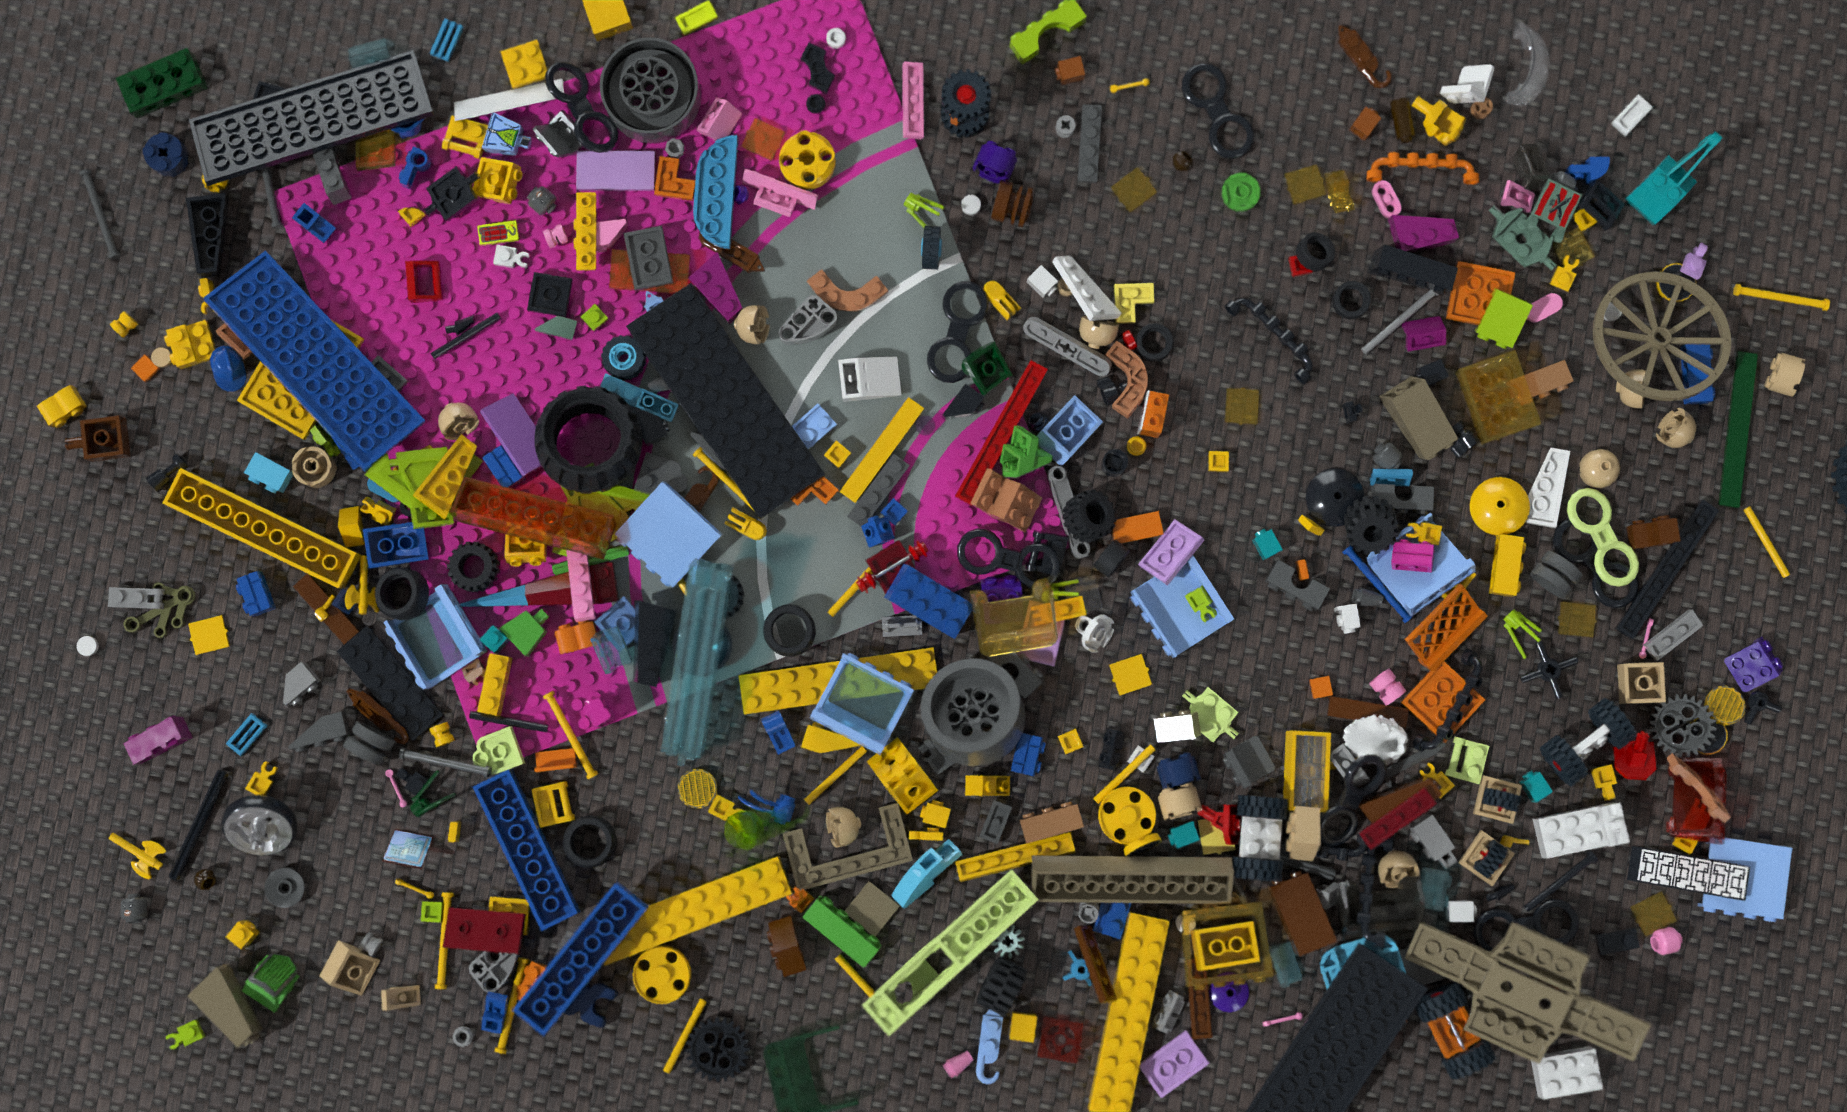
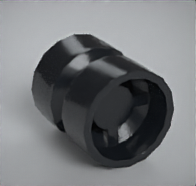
(1114, 463)

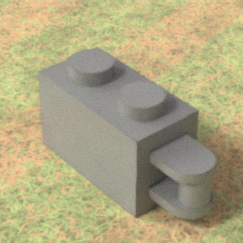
(1433, 840)

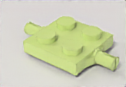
(1213, 714)

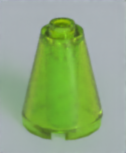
(743, 830)

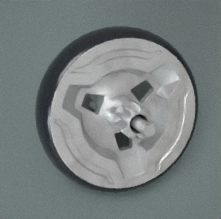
(257, 810)

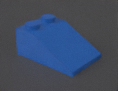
(394, 545)

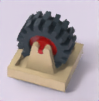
(1497, 799)
(1486, 858)

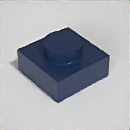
(339, 602)

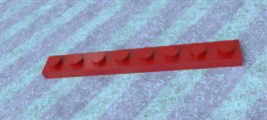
(1002, 430)

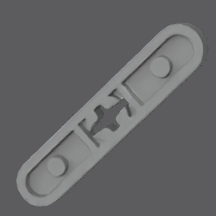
(1056, 340)

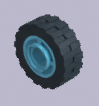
(931, 247)
(618, 347)

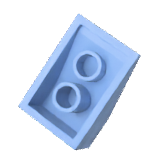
(1068, 430)

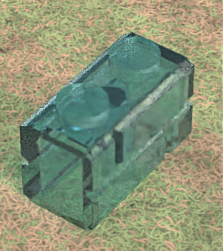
(1434, 887)

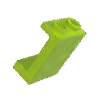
(1503, 319)

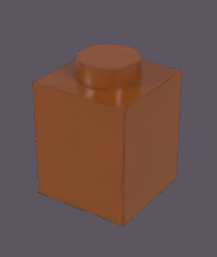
(1070, 70)
(1365, 123)

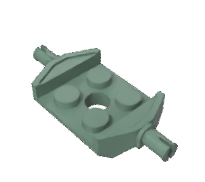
(1536, 245)

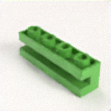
(842, 931)

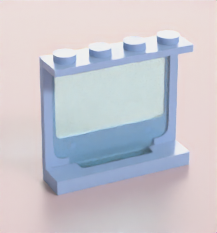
(437, 639)
(862, 703)

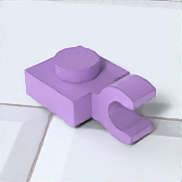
(1693, 262)

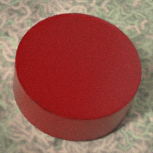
(1129, 340)

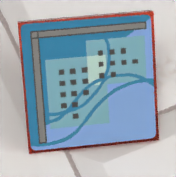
(407, 849)

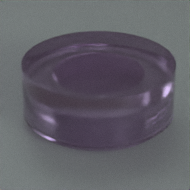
(925, 425)

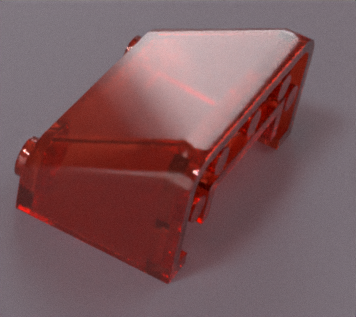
(1690, 814)

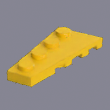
(445, 479)

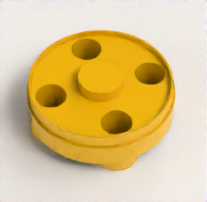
(807, 160)
(1126, 815)
(662, 974)

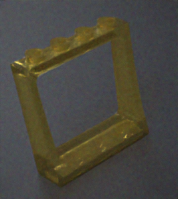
(1225, 912)

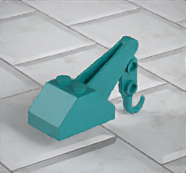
(1668, 183)

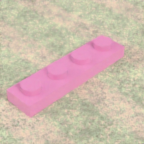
(913, 100)
(580, 586)

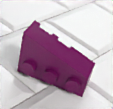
(1421, 233)
(717, 288)
(157, 739)

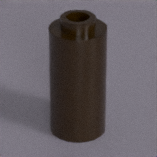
(1402, 120)

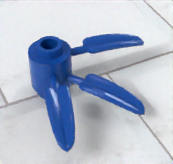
(782, 809)

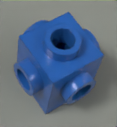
(877, 531)

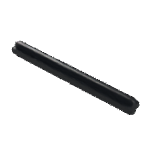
(198, 825)

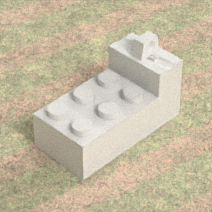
(1581, 830)

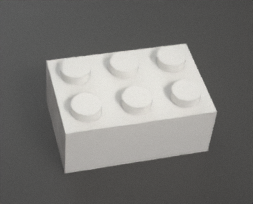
(1567, 1073)

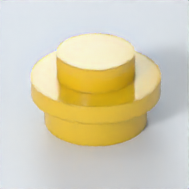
(1136, 446)

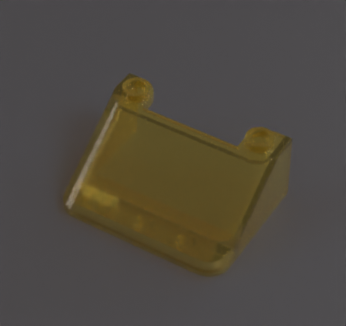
(1015, 622)

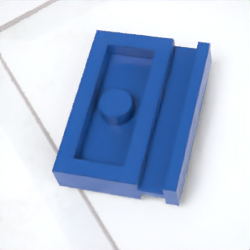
(1112, 919)

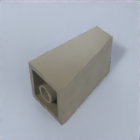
(1419, 417)
(227, 1006)

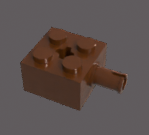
(92, 436)

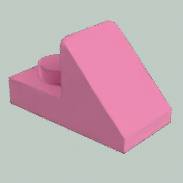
(1517, 196)

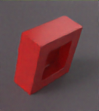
(1297, 268)

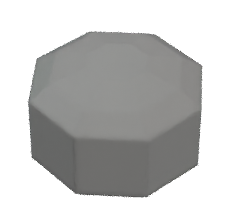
(675, 148)

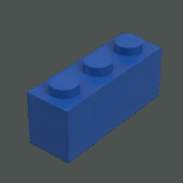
(1692, 376)

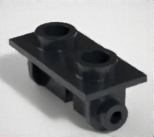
(1108, 757)

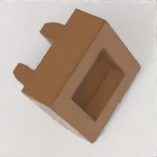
(474, 670)

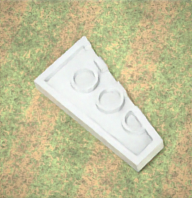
(1086, 292)
(1548, 489)

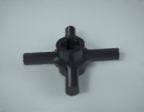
(1553, 675)

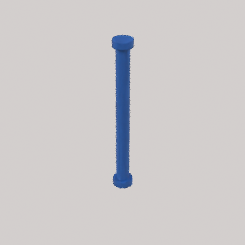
(1377, 583)

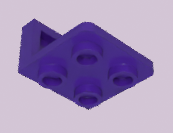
(1001, 588)
(1754, 665)

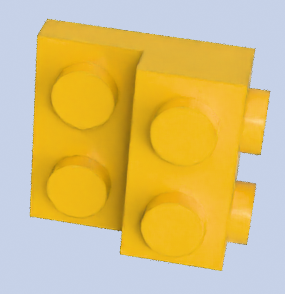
(497, 180)
(190, 344)
(524, 551)

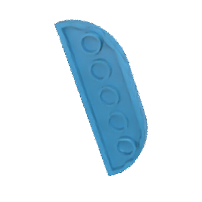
(716, 191)

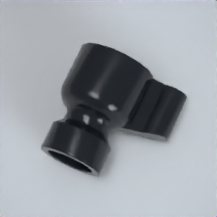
(1109, 390)
(1465, 440)

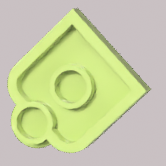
(499, 751)

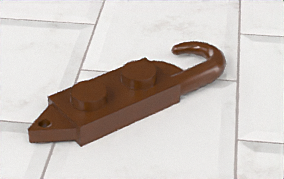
(1361, 56)
(737, 255)
(700, 492)
(377, 714)

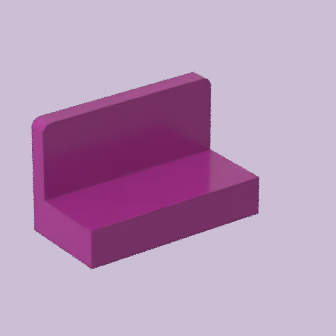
(1424, 333)

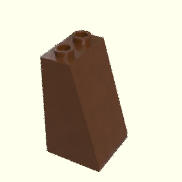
(1384, 802)
(1302, 913)

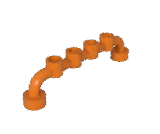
(1430, 161)

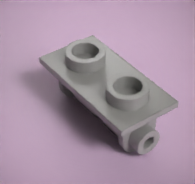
(901, 626)
(1171, 1003)

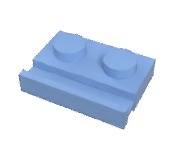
(814, 426)

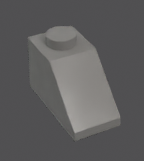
(1342, 759)

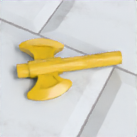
(361, 596)
(146, 857)

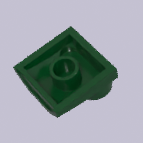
(986, 367)

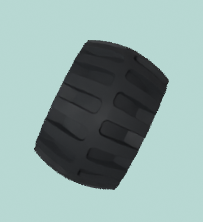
(591, 401)

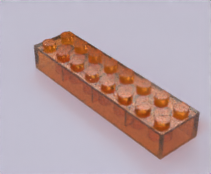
(533, 517)

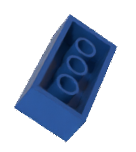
(929, 601)

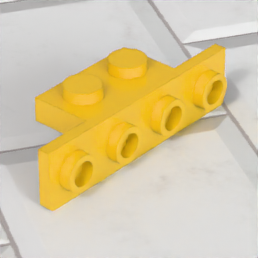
(585, 231)

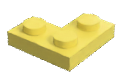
(1130, 294)

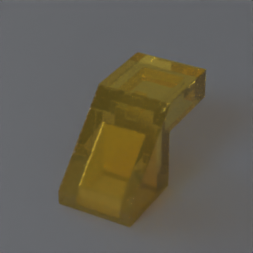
(1338, 191)

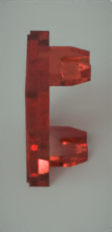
(1044, 1052)

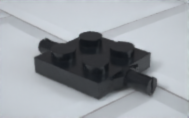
(452, 193)

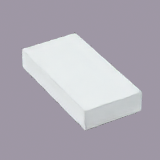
(1631, 115)

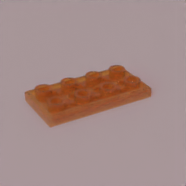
(622, 278)

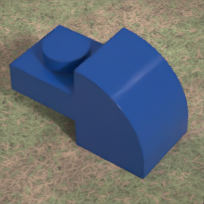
(1593, 169)
(313, 223)
(495, 1012)

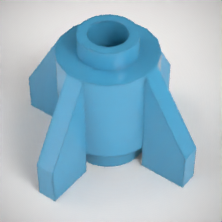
(1074, 969)

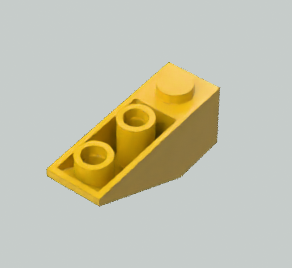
(824, 741)

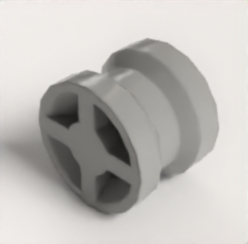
(1065, 130)
(370, 944)

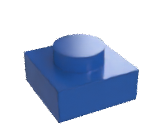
(894, 512)

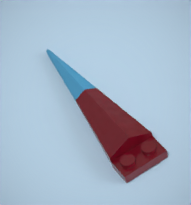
(554, 590)

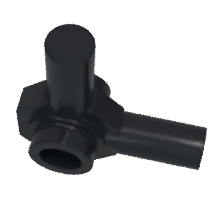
(1757, 702)

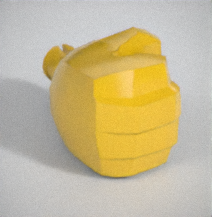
(1440, 120)

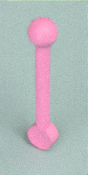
(1642, 654)
(389, 773)
(1299, 1016)

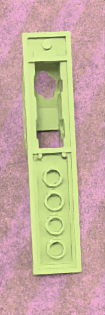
(960, 942)

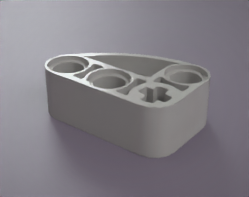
(813, 327)
(497, 969)

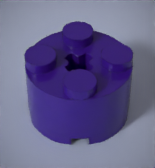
(995, 162)

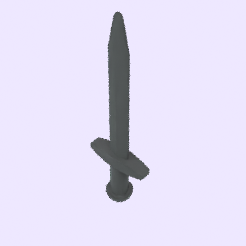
(1406, 763)

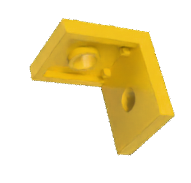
(902, 776)

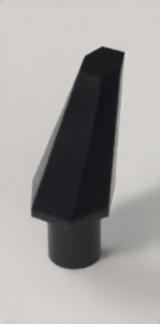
(460, 325)
(1500, 892)

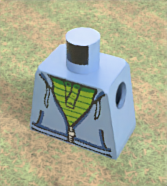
(504, 136)

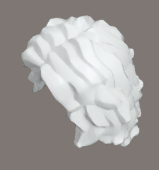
(1376, 737)

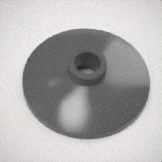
(274, 887)

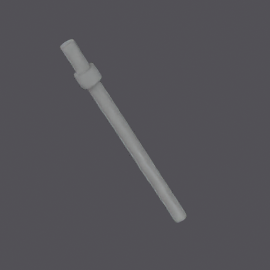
(1398, 321)

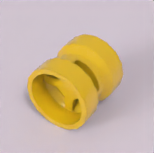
(127, 321)
(442, 734)

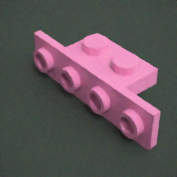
(778, 195)

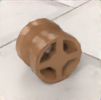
(1477, 113)

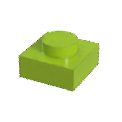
(594, 317)
(431, 911)

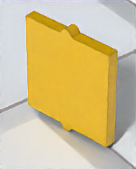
(209, 635)
(1130, 674)

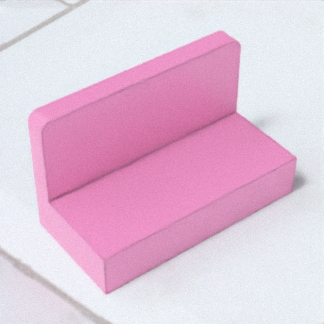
(719, 119)

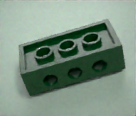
(153, 74)

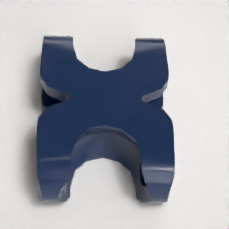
(586, 1003)

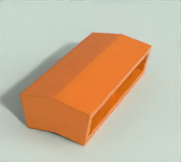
(1137, 527)

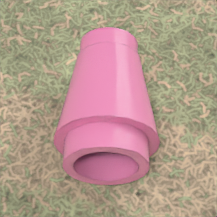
(956, 1064)

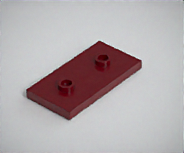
(484, 931)

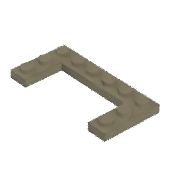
(895, 854)

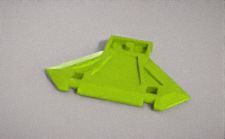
(412, 471)
(614, 501)

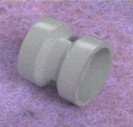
(1087, 914)

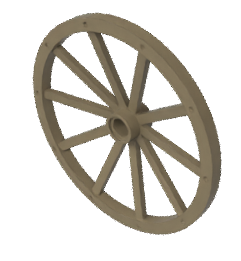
(1663, 334)

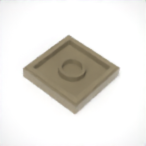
(872, 908)

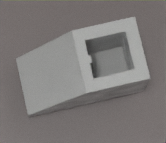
(298, 682)

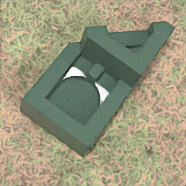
(558, 327)

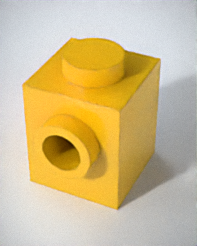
(935, 814)
(243, 934)

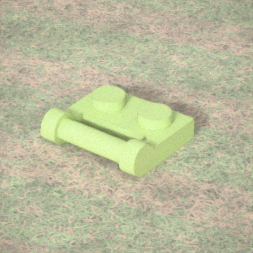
(1473, 761)

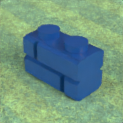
(503, 468)
(255, 593)
(1026, 755)

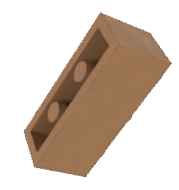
(1548, 379)
(1051, 822)

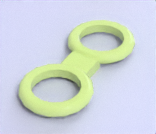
(1603, 537)

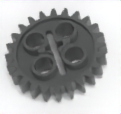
(1674, 709)

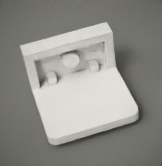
(1471, 85)

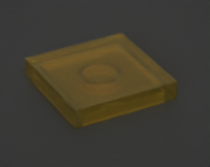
(376, 151)

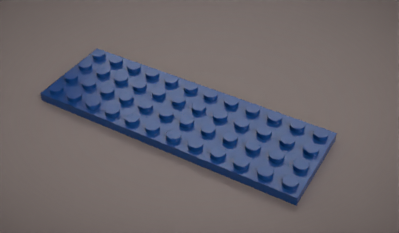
(314, 360)

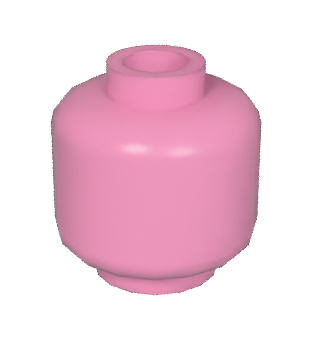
(1666, 941)

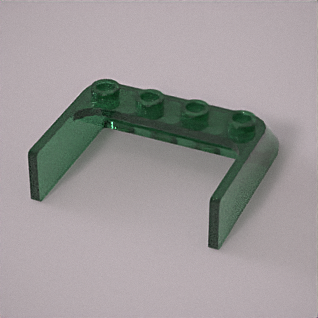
(792, 1076)

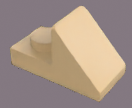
(400, 997)

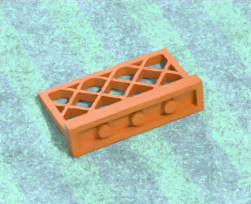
(1452, 635)

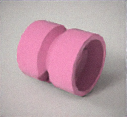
(1387, 687)

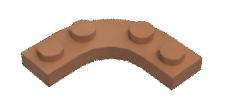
(847, 300)
(1137, 378)
(1690, 777)

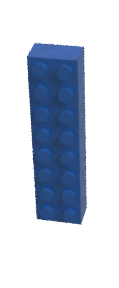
(526, 849)
(580, 958)

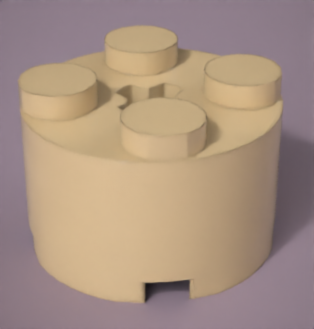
(1785, 374)
(303, 469)
(1179, 802)

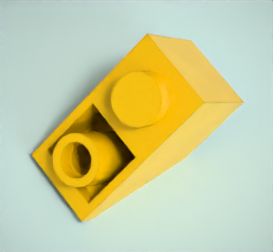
(987, 785)

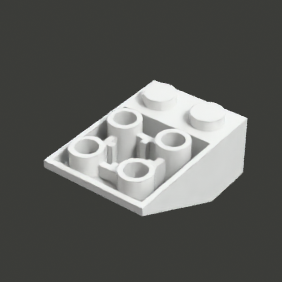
(869, 378)

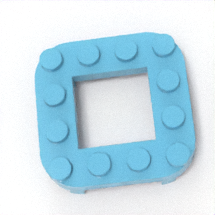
(1337, 956)

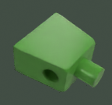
(526, 630)

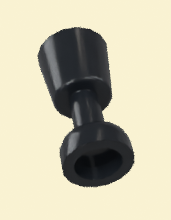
(161, 477)

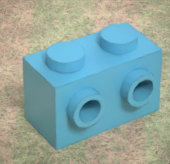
(268, 472)

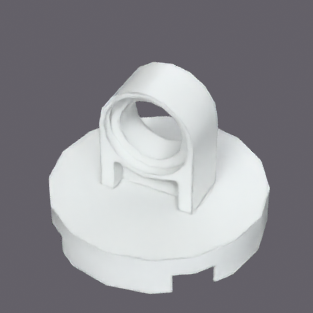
(1096, 633)

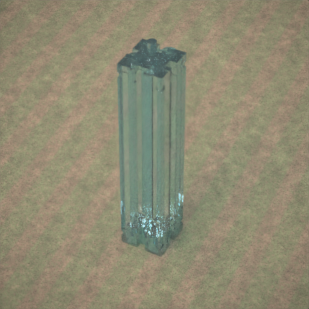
(697, 659)

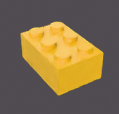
(1225, 945)

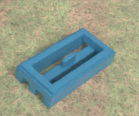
(446, 22)
(1395, 477)
(263, 726)

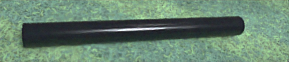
(465, 336)
(508, 721)

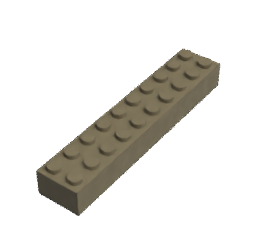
(1132, 879)

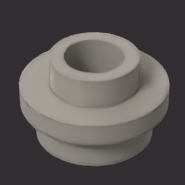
(456, 1036)

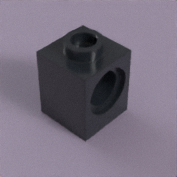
(1432, 372)

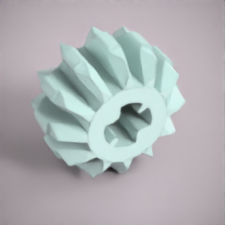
(1002, 946)

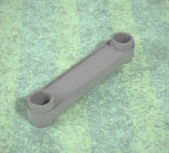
(1062, 493)

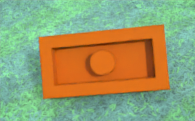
(555, 760)

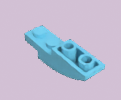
(641, 398)
(921, 874)

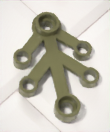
(168, 605)

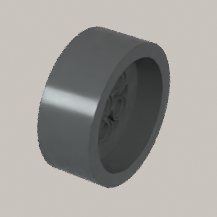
(642, 121)
(968, 681)

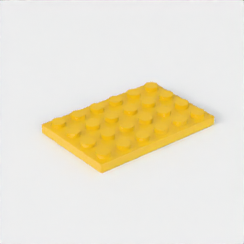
(273, 401)

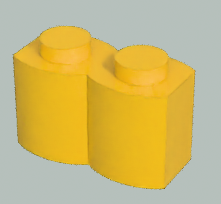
(62, 406)

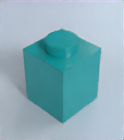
(1266, 543)
(494, 639)
(1535, 786)
(1183, 834)

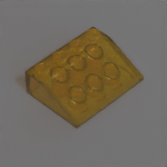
(1498, 397)

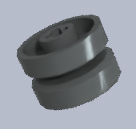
(1556, 574)
(368, 745)

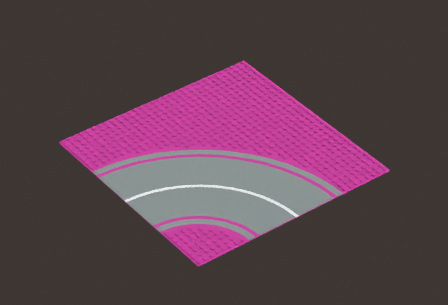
(851, 235)

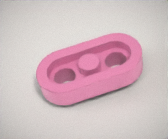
(1388, 199)

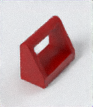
(412, 281)

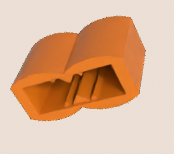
(575, 637)

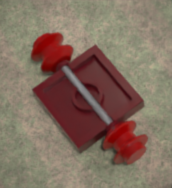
(888, 563)

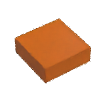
(145, 368)
(1302, 570)
(1320, 687)

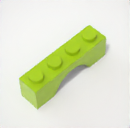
(1067, 17)

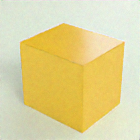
(1023, 1026)

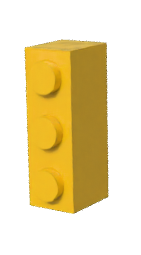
(1507, 565)
(495, 684)

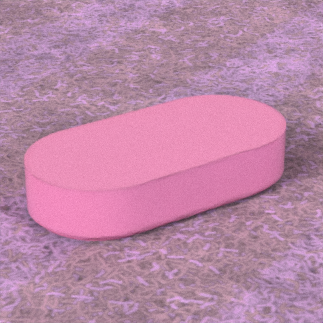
(1545, 307)

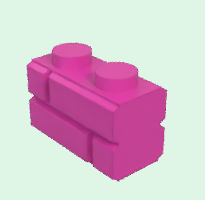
(1413, 556)
(598, 711)

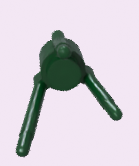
(422, 805)

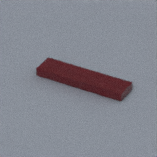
(1397, 818)

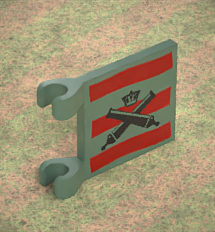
(1555, 207)

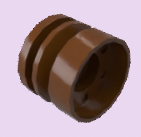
(1012, 203)

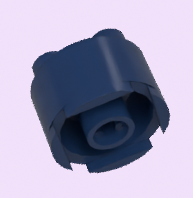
(164, 144)
(1178, 771)

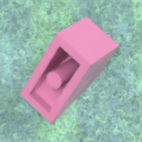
(608, 233)

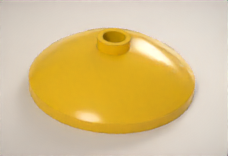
(1495, 519)

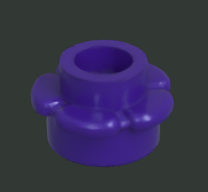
(741, 194)

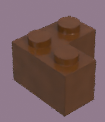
(1656, 533)
(786, 946)

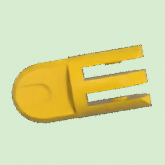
(1001, 299)
(751, 527)

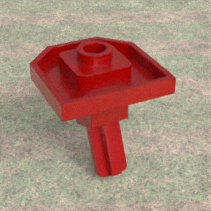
(1636, 758)
(1225, 821)

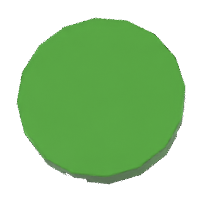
(1241, 192)

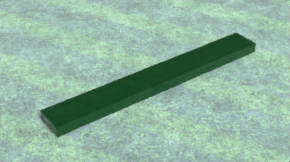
(1737, 429)

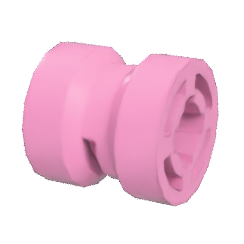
(555, 236)

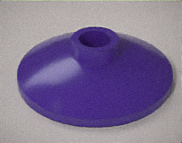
(1229, 1003)

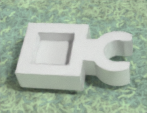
(507, 257)

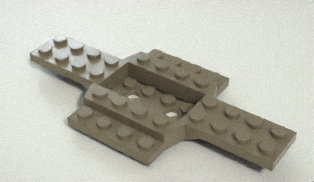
(1515, 1016)

